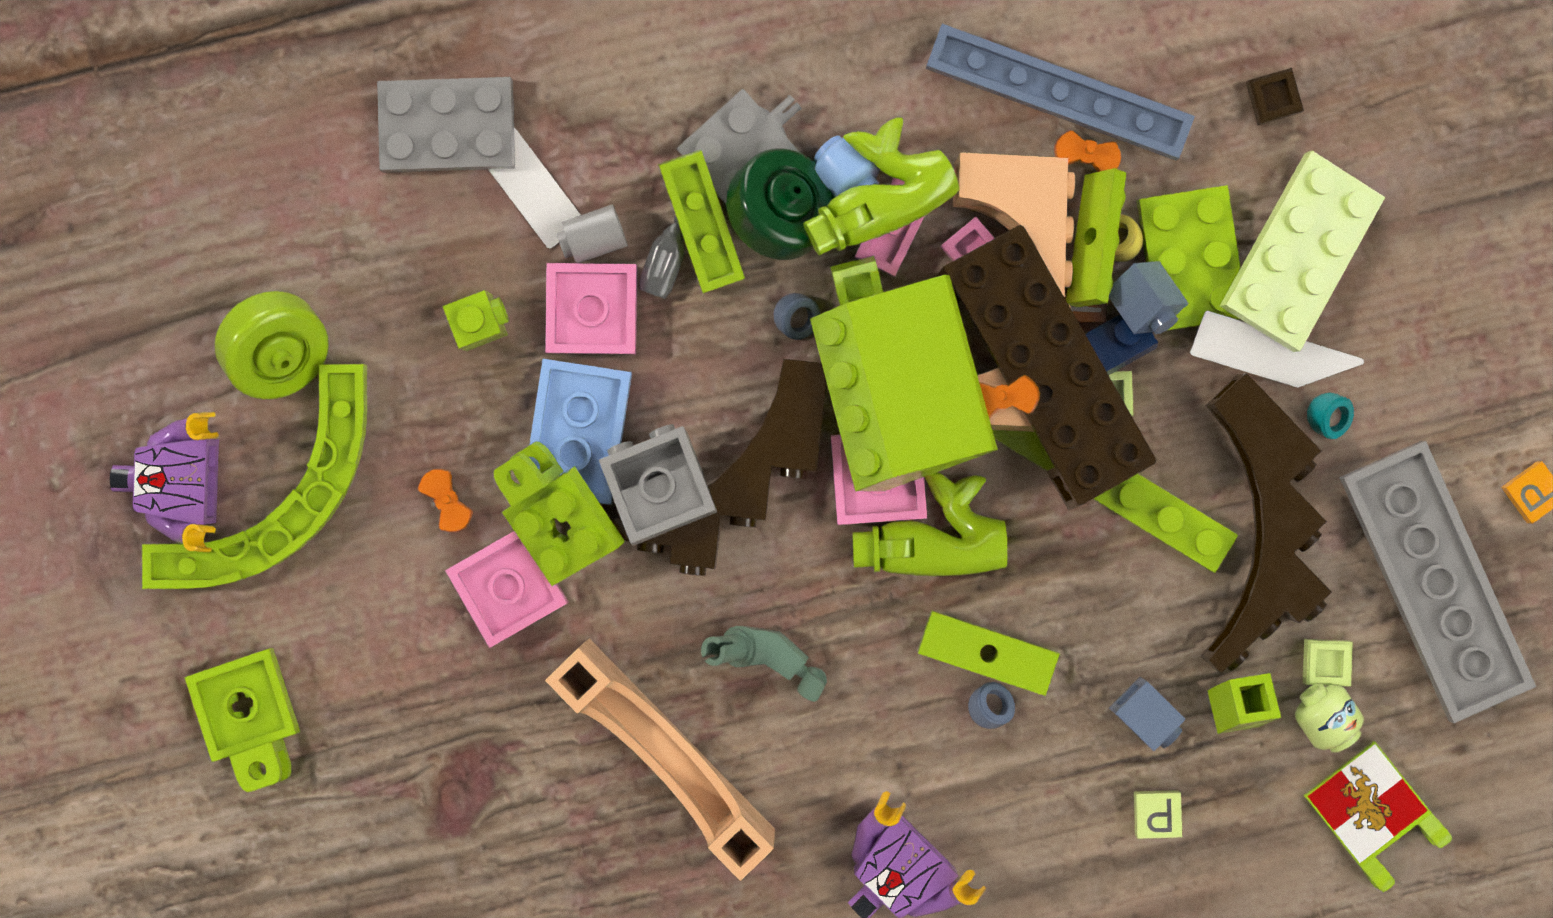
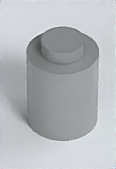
(592, 234)

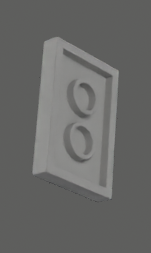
(446, 124)

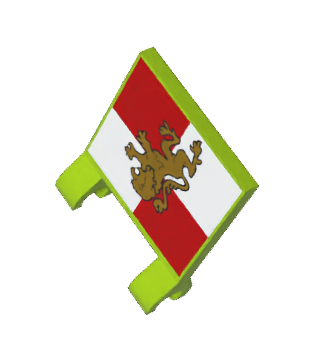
(1371, 808)

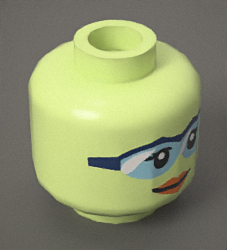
(1329, 717)

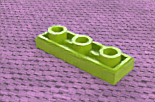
(1096, 237)
(1014, 659)

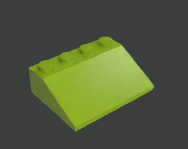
(903, 384)

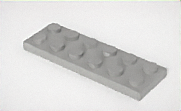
(1437, 582)

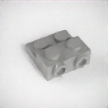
(657, 483)

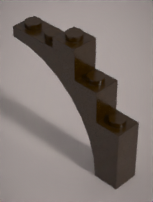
(785, 440)
(1284, 521)

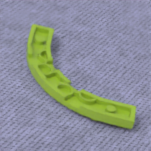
(299, 516)

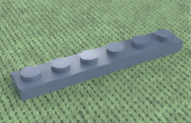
(1060, 92)

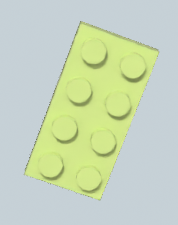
(1302, 251)

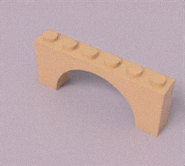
(1029, 194)
(726, 818)

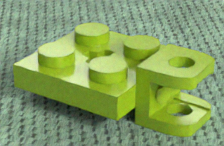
(547, 496)
(251, 738)

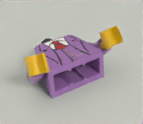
(175, 480)
(903, 868)

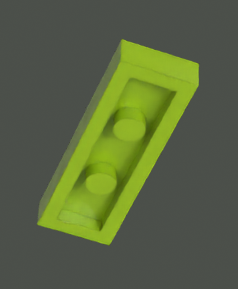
(701, 221)

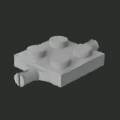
(737, 135)

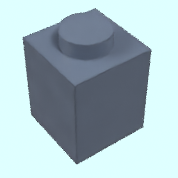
(1147, 298)
(1148, 715)

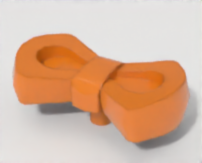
(1100, 156)
(1020, 394)
(453, 513)

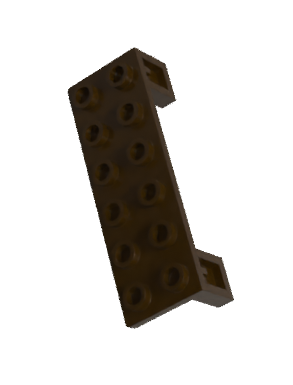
(1038, 336)

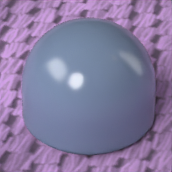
(786, 307)
(982, 714)

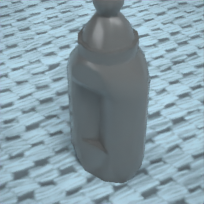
(663, 262)

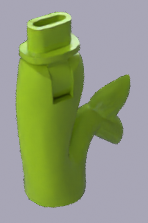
(879, 209)
(926, 551)

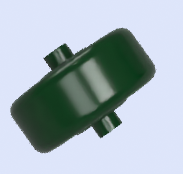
(773, 200)

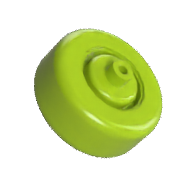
(271, 345)

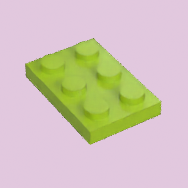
(1196, 246)

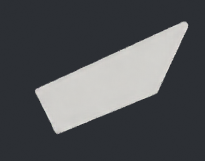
(535, 193)
(1249, 350)

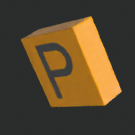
(1531, 492)

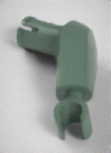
(758, 646)

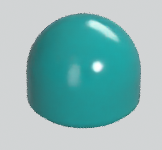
(1321, 409)

